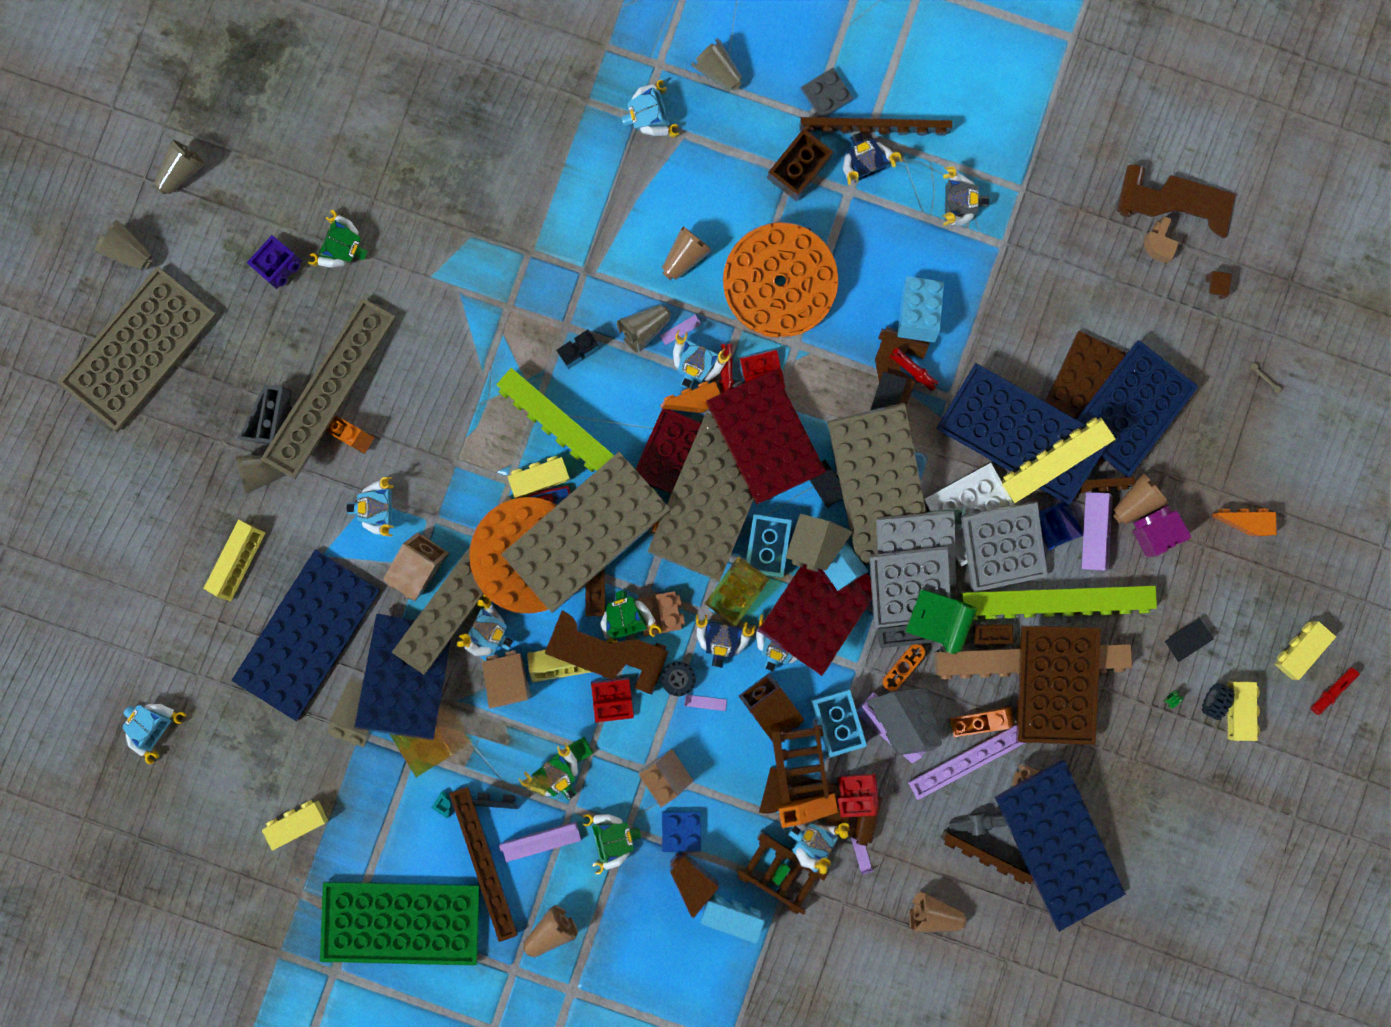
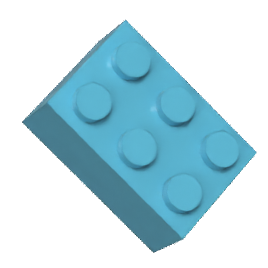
(920, 309)
(768, 545)
(839, 722)
(732, 918)

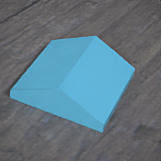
(845, 568)

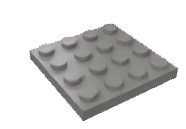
(918, 532)
(1004, 546)
(898, 580)

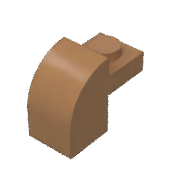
(1157, 244)

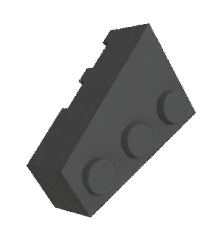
(268, 415)

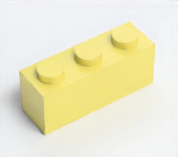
(538, 477)
(1304, 650)
(1243, 712)
(294, 824)

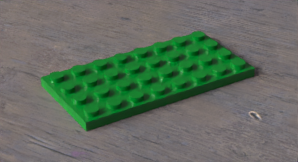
(399, 923)

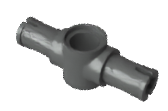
(977, 824)

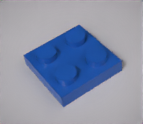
(681, 831)

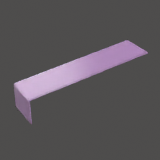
(684, 327)
(705, 702)
(862, 857)

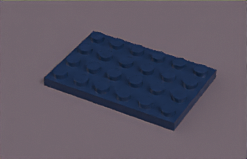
(1137, 405)
(395, 694)

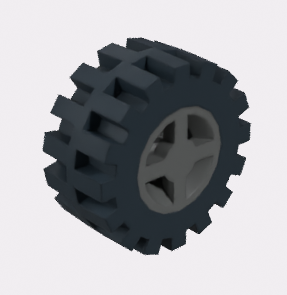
(678, 678)
(1218, 701)

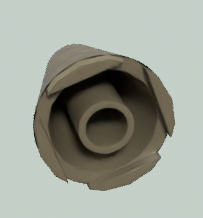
(718, 66)
(177, 167)
(123, 247)
(643, 326)
(256, 472)

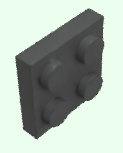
(827, 93)

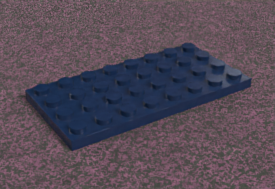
(1013, 428)
(306, 635)
(1060, 845)

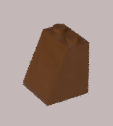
(771, 706)
(692, 882)

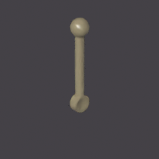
(1254, 367)

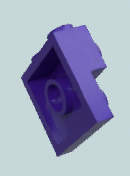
(274, 262)

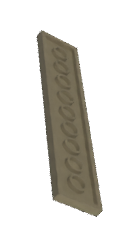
(328, 388)
(440, 617)

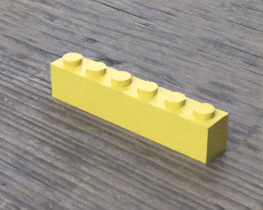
(1058, 459)

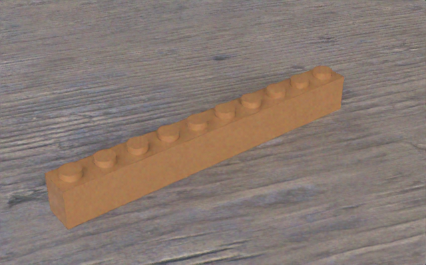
(1008, 660)

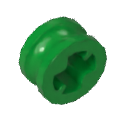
(1173, 699)

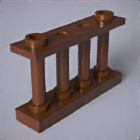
(784, 772)
(782, 853)

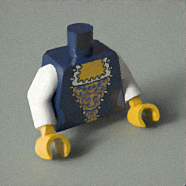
(867, 159)
(722, 639)

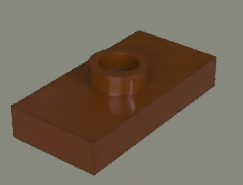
(993, 634)

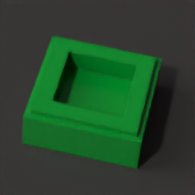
(581, 749)
(780, 874)

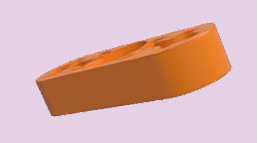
(908, 652)

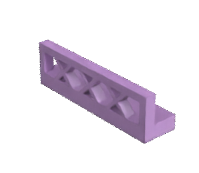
(540, 841)

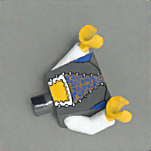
(961, 198)

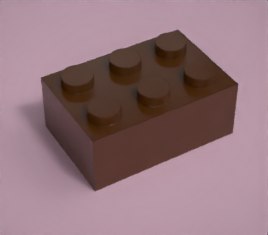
(799, 164)

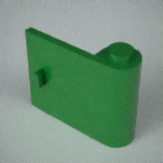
(943, 620)

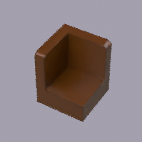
(1219, 283)

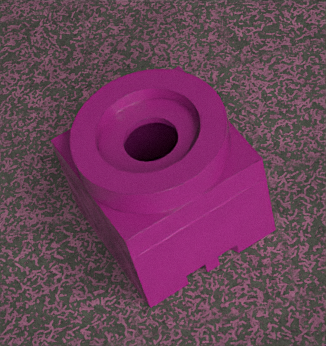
(1160, 531)

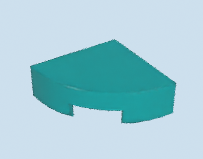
(442, 805)

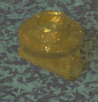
(538, 785)

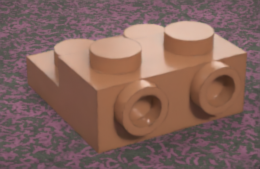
(665, 612)

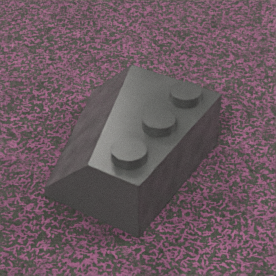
(908, 720)

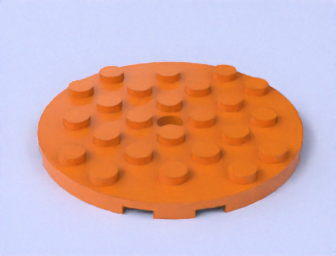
(788, 252)
(495, 535)

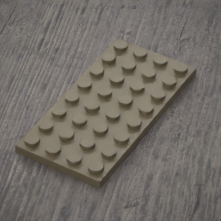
(137, 349)
(875, 471)
(705, 507)
(585, 532)

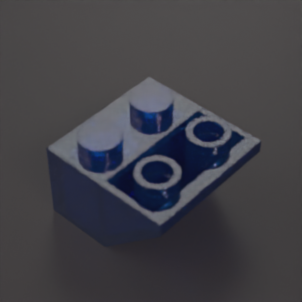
(1059, 525)

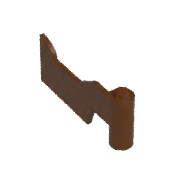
(1176, 195)
(884, 363)
(605, 657)
(861, 827)

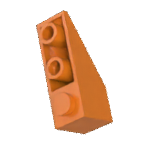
(691, 399)
(350, 434)
(1251, 523)
(983, 722)
(806, 810)

